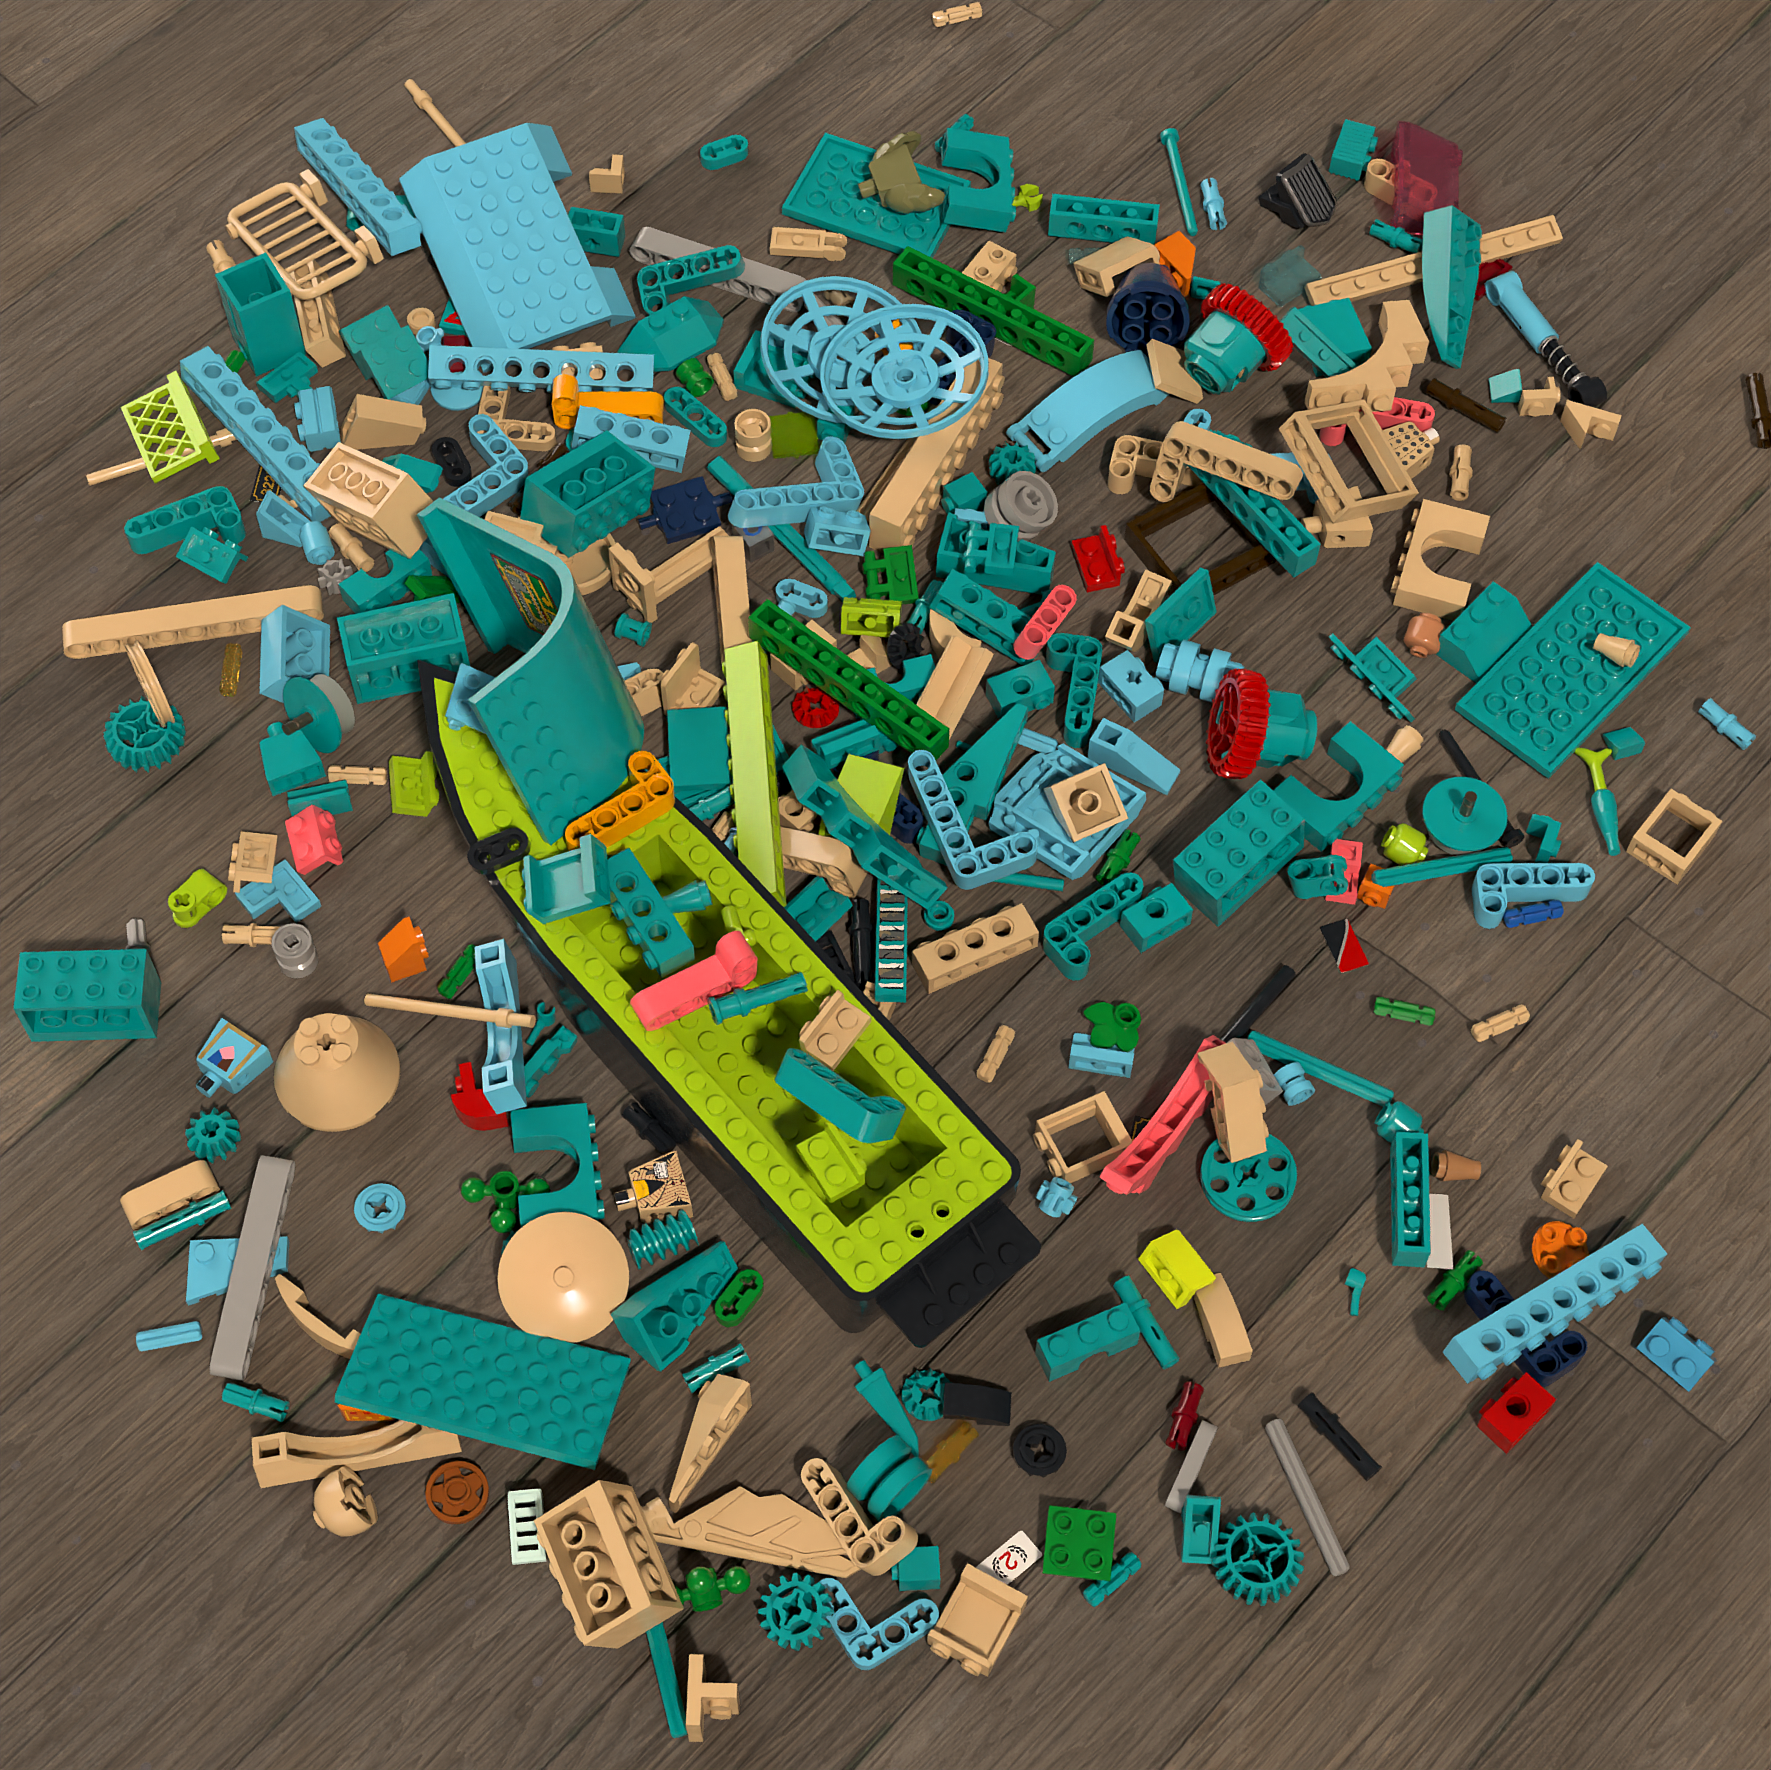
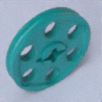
(1252, 1188)

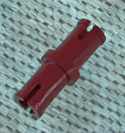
(1184, 1416)

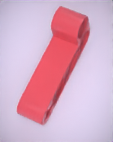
(1402, 411)
(689, 989)

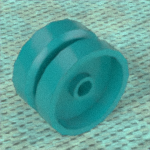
(889, 1478)

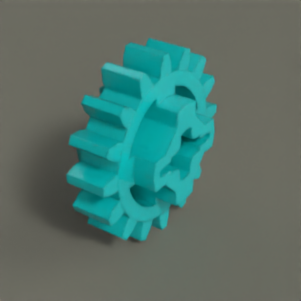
(790, 1623)

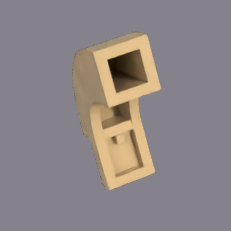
(1129, 626)

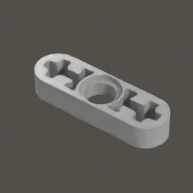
(1191, 1466)

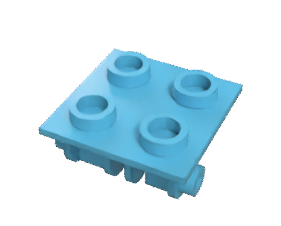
(459, 710)

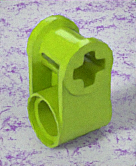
(196, 895)

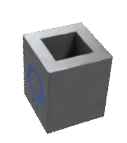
(757, 541)

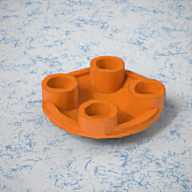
(1558, 1247)

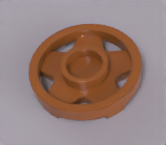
(457, 1492)

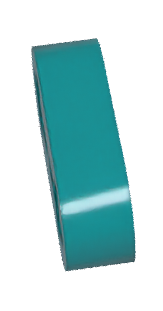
(724, 152)

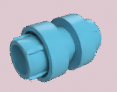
(1187, 668)

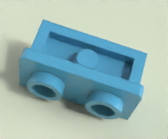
(1677, 1352)

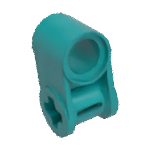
(1316, 878)

